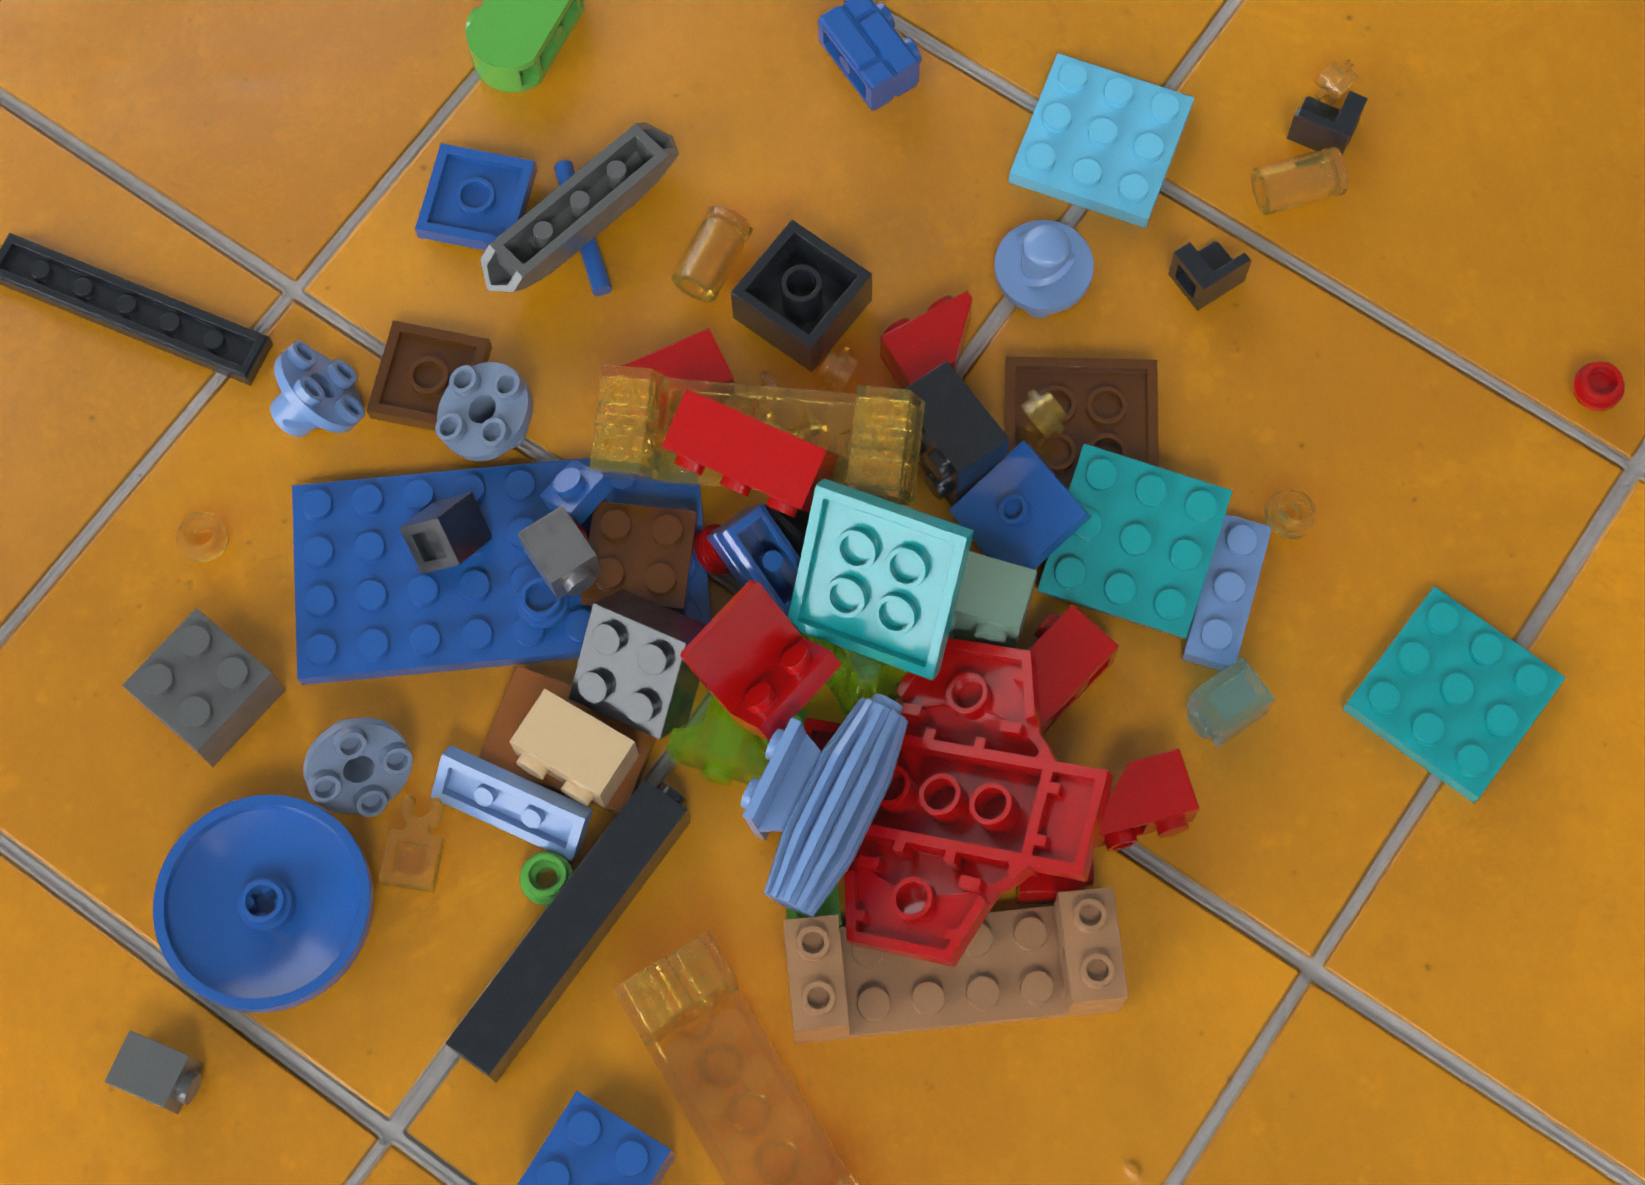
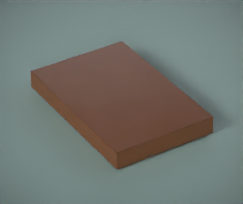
(517, 702)

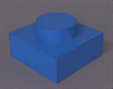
(577, 490)

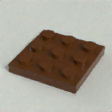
(1105, 402)

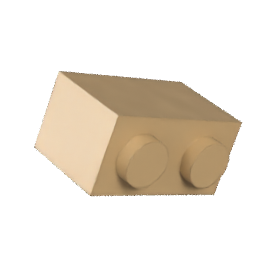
(573, 749)

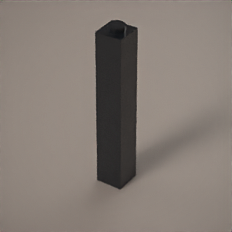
(570, 929)

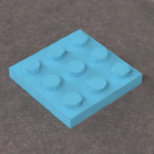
(1101, 140)

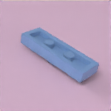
(1227, 594)
(511, 803)

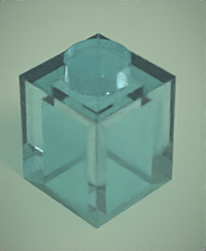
(1228, 703)

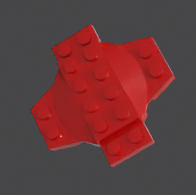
(967, 807)

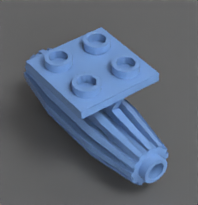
(823, 799)

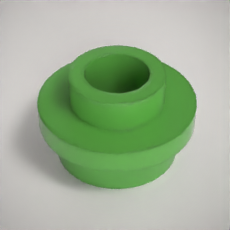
(535, 867)

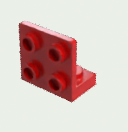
(758, 662)

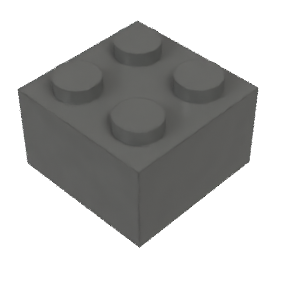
(204, 687)

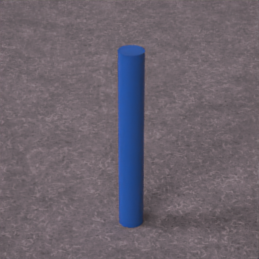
(590, 252)

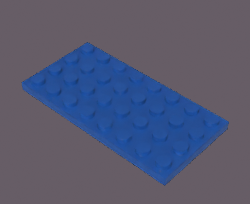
(376, 616)

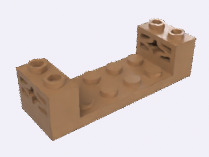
(1014, 970)

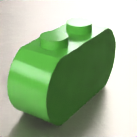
(518, 39)

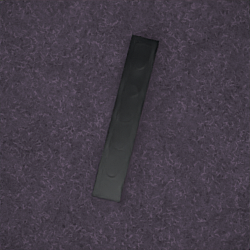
(132, 309)

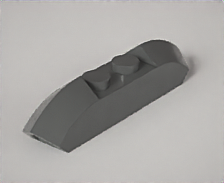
(578, 209)

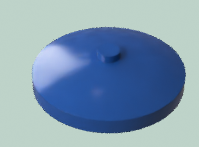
(263, 903)

